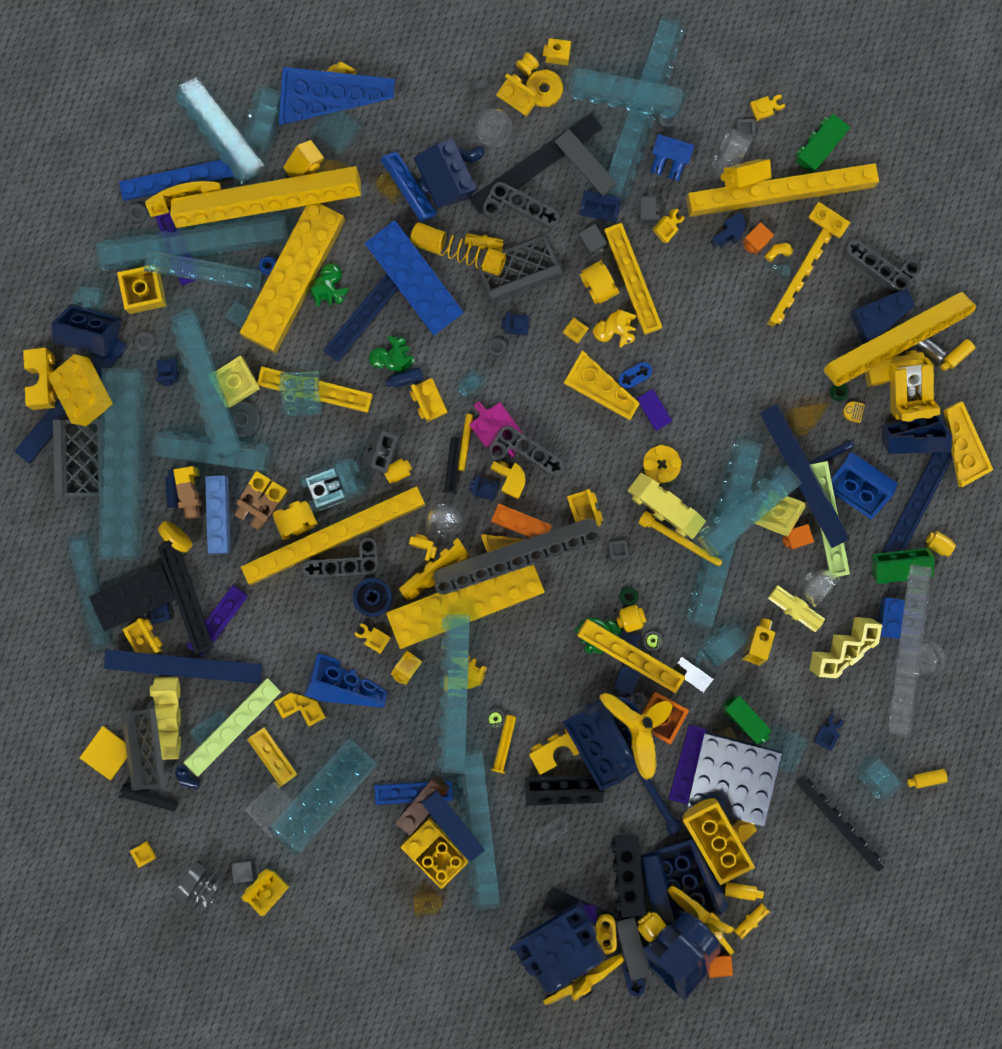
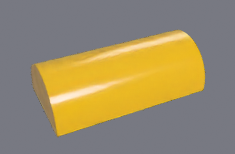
(717, 840)

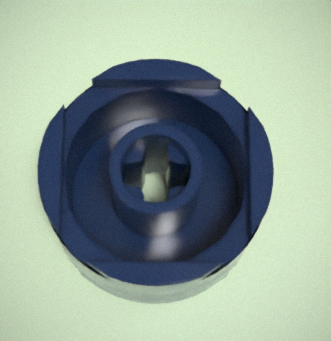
(366, 606)

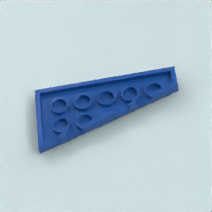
(319, 93)

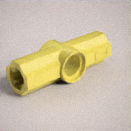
(796, 608)

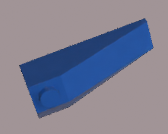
(334, 684)

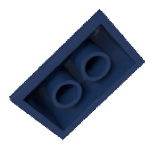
(445, 174)
(86, 330)

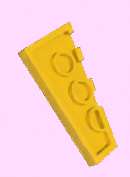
(600, 387)
(967, 450)
(420, 582)

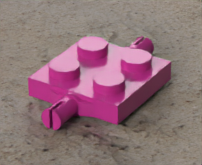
(489, 422)

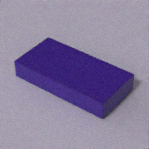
(654, 410)

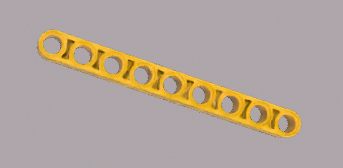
(899, 339)

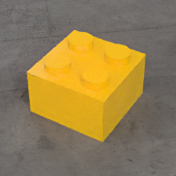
(141, 290)

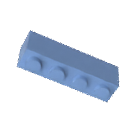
(217, 515)

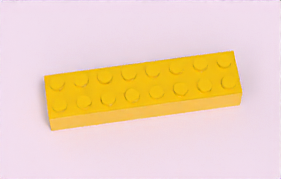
(292, 276)
(424, 617)

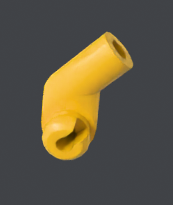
(782, 248)

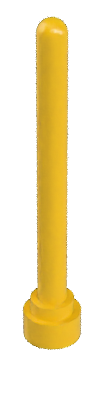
(648, 520)

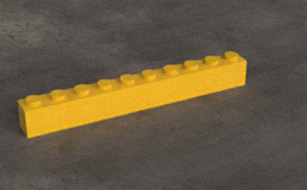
(782, 190)
(266, 197)
(333, 536)

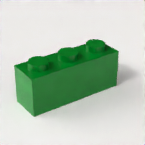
(821, 143)
(895, 565)

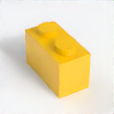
(304, 160)

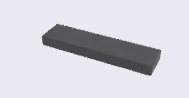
(585, 163)

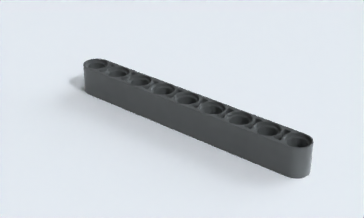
(516, 556)

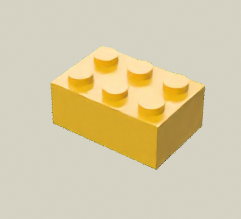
(80, 390)

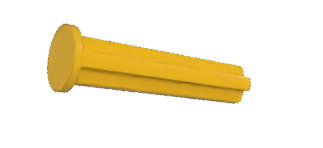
(504, 744)

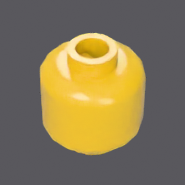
(631, 618)
(650, 926)

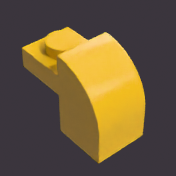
(515, 478)

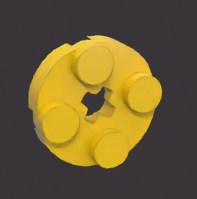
(662, 453)

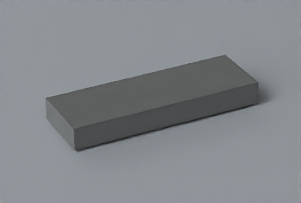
(632, 948)

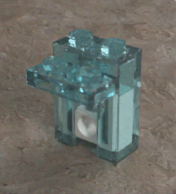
(347, 474)

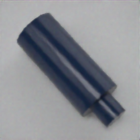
(405, 378)
(171, 491)

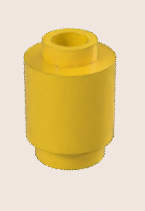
(398, 470)
(940, 543)

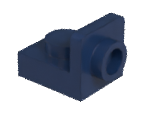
(515, 324)
(167, 372)
(483, 488)

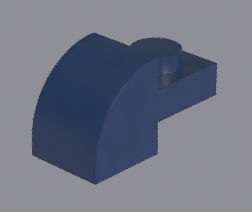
(733, 230)

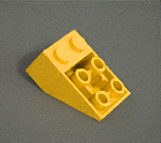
(434, 852)

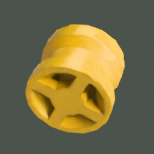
(527, 64)

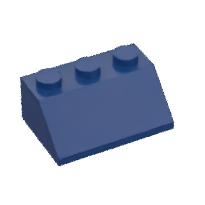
(862, 485)

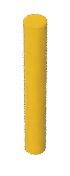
(465, 442)

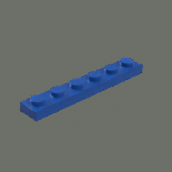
(158, 182)

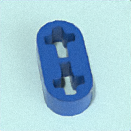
(632, 372)

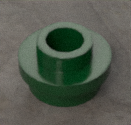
(845, 392)
(634, 596)

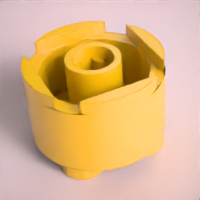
(600, 282)
(294, 520)

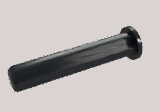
(452, 465)
(148, 798)

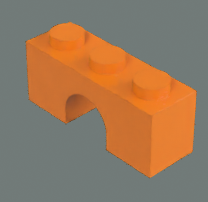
(519, 522)

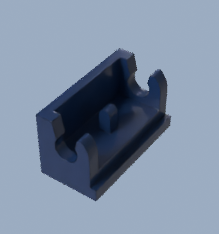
(600, 207)

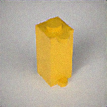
(747, 173)

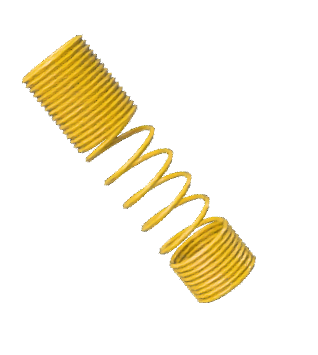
(434, 240)

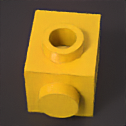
(557, 51)

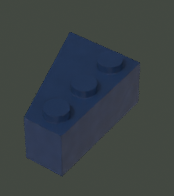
(880, 315)
(917, 436)

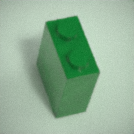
(746, 719)

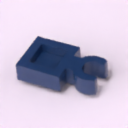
(827, 736)

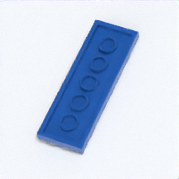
(414, 277)

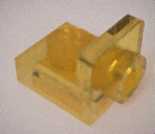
(387, 187)

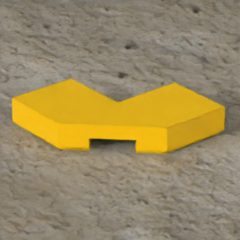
(293, 702)

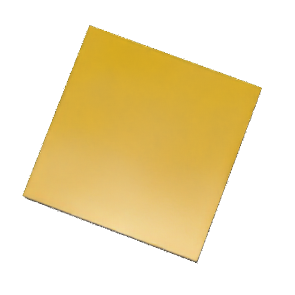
(105, 753)

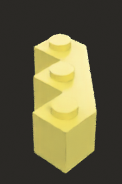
(666, 506)
(846, 649)
(166, 696)

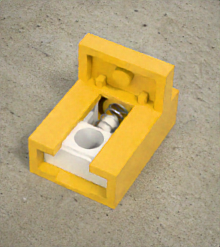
(920, 396)

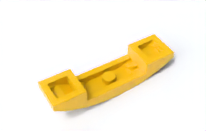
(161, 201)

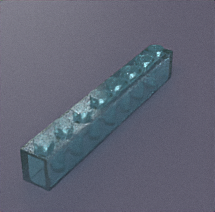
(206, 384)
(454, 694)
(479, 823)

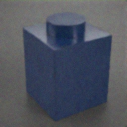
(626, 681)

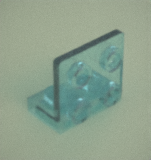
(300, 393)

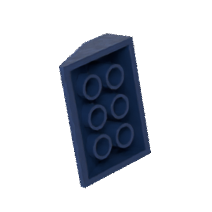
(691, 874)

